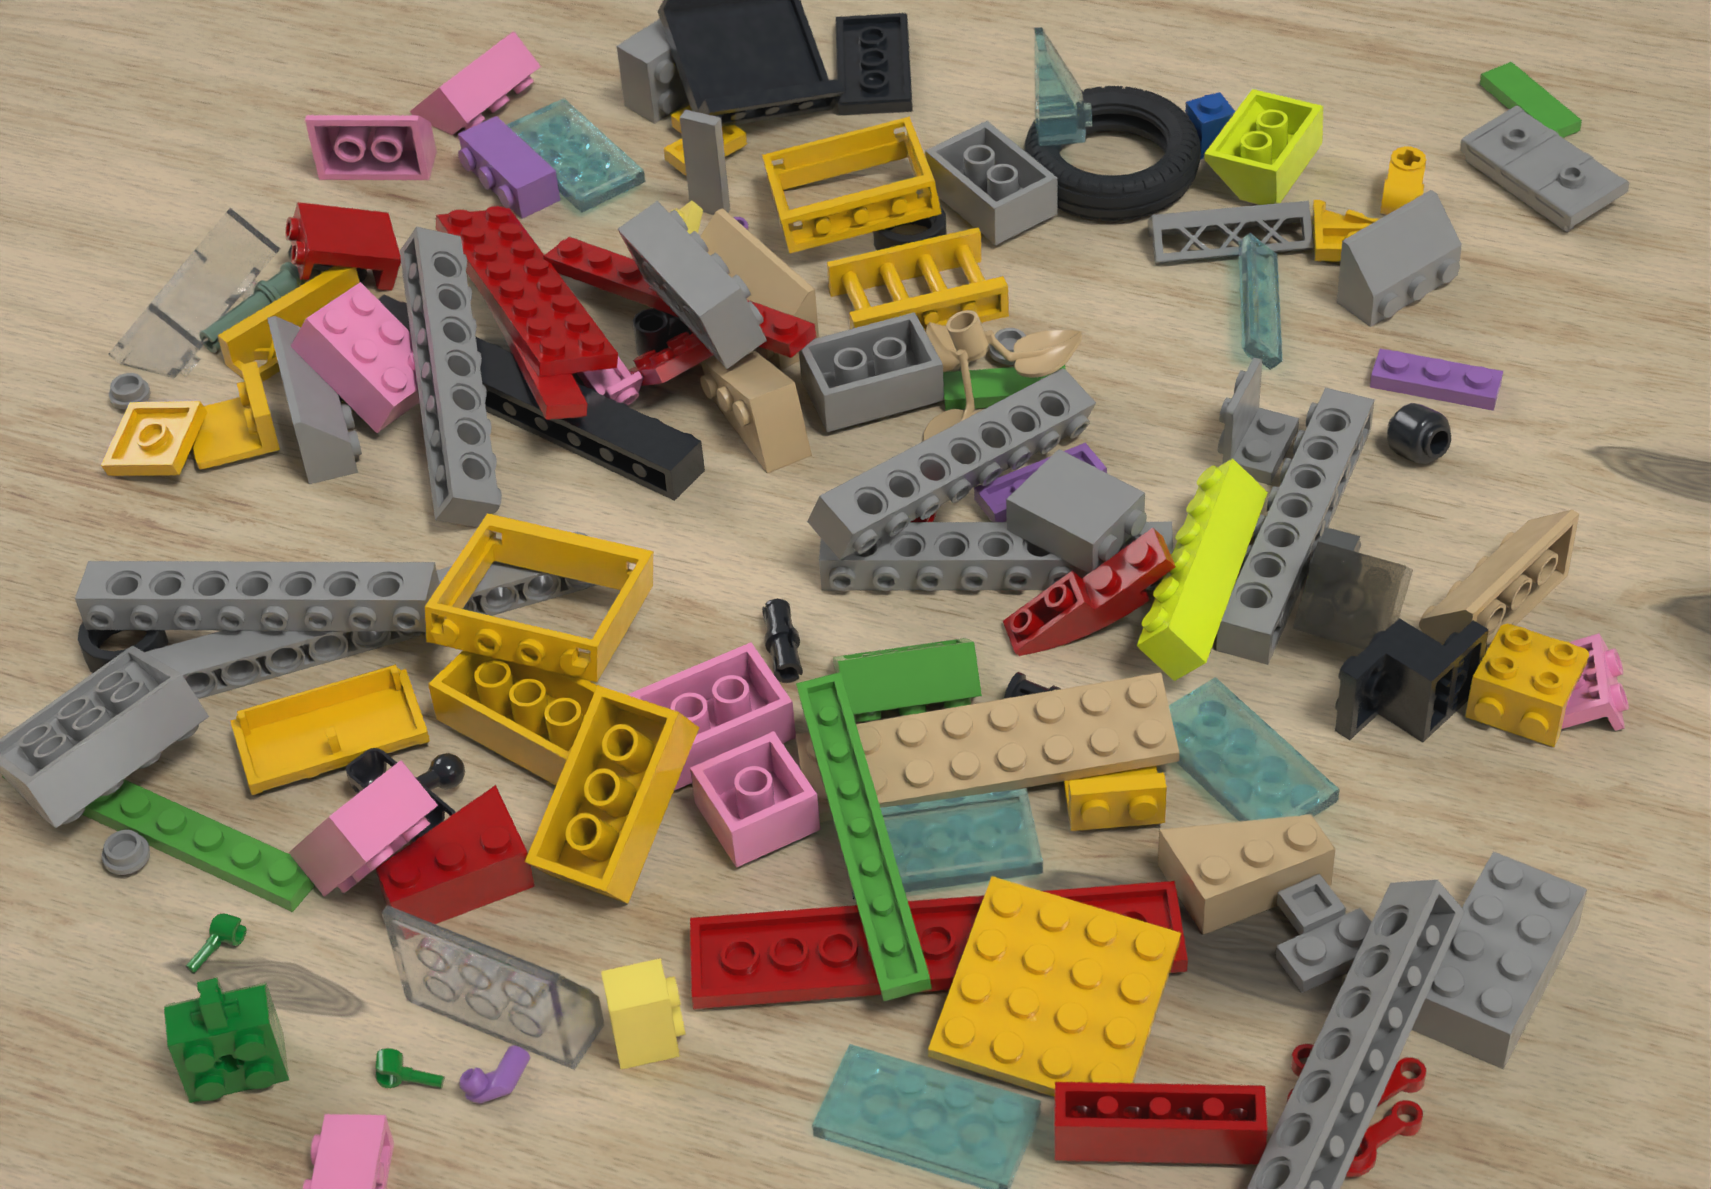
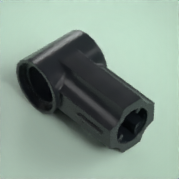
(655, 328)

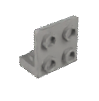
(1254, 434)

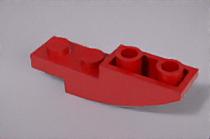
(1087, 604)

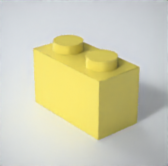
(643, 1013)

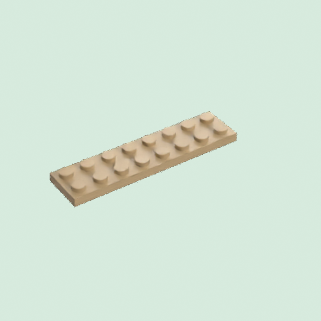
(1012, 742)

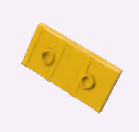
(327, 727)

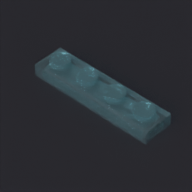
(1260, 302)

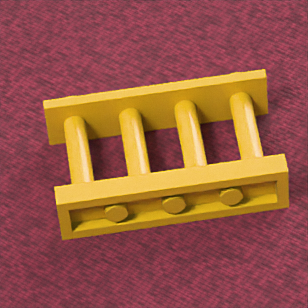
(917, 259)

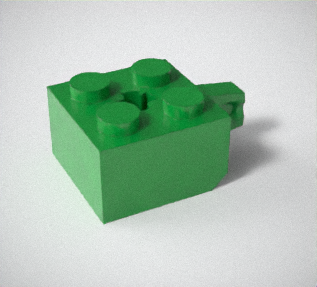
(226, 1041)

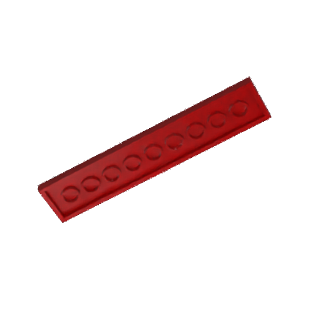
(827, 953)

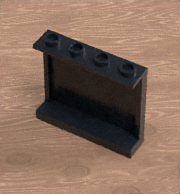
(747, 59)

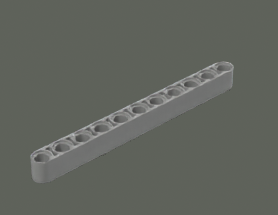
(243, 658)

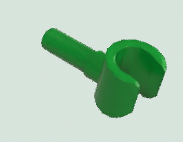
(223, 929)
(391, 1071)

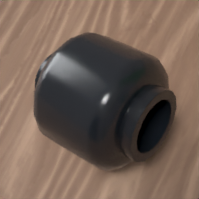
(1419, 433)

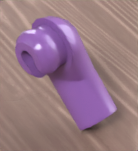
(498, 1083)

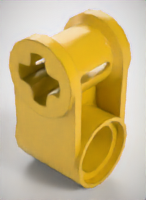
(1403, 179)

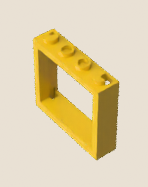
(859, 211)
(548, 552)

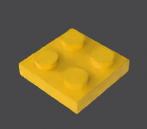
(154, 438)

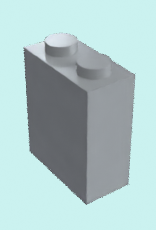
(1076, 511)

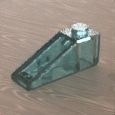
(1058, 97)

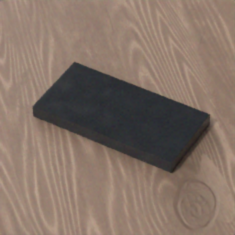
(874, 64)

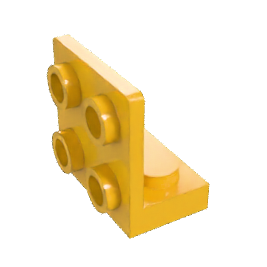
(238, 425)

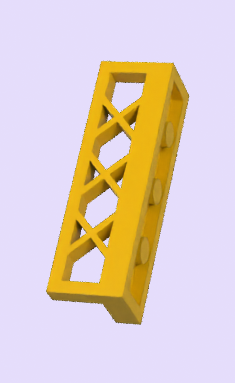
(252, 336)

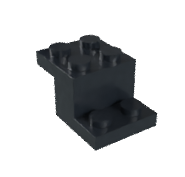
(1409, 679)

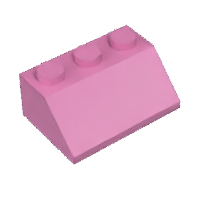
(479, 86)
(371, 147)

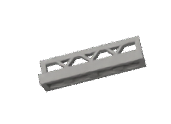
(1224, 220)

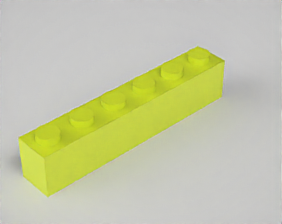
(1207, 562)

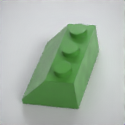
(910, 678)

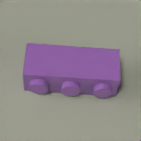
(508, 167)

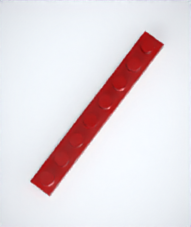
(622, 277)

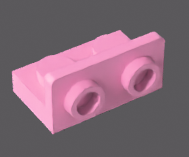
(1598, 688)

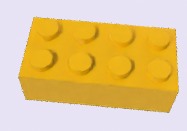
(513, 709)
(612, 794)

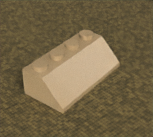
(764, 274)
(1508, 581)

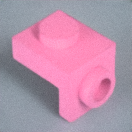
(614, 383)

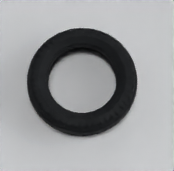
(1129, 194)

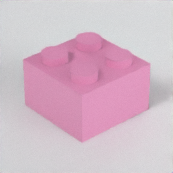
(755, 799)

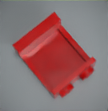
(343, 239)

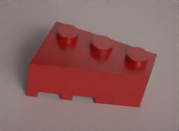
(459, 864)

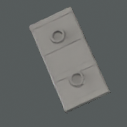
(1542, 168)

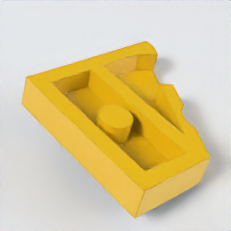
(1333, 228)

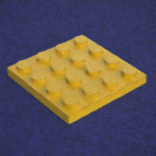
(1053, 991)

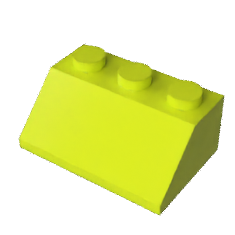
(1266, 146)

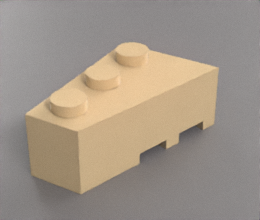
(760, 407)
(1241, 866)

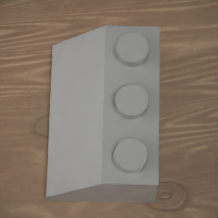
(1398, 259)

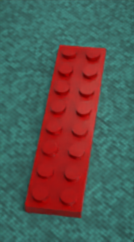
(528, 293)

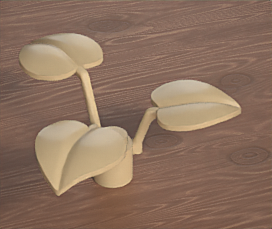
(966, 341)

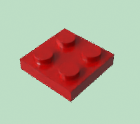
(681, 355)

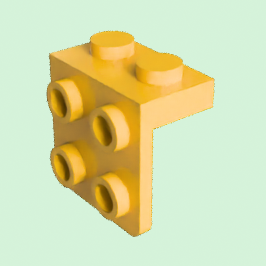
(1525, 683)
(1117, 799)

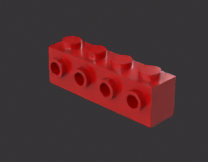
(1160, 1122)

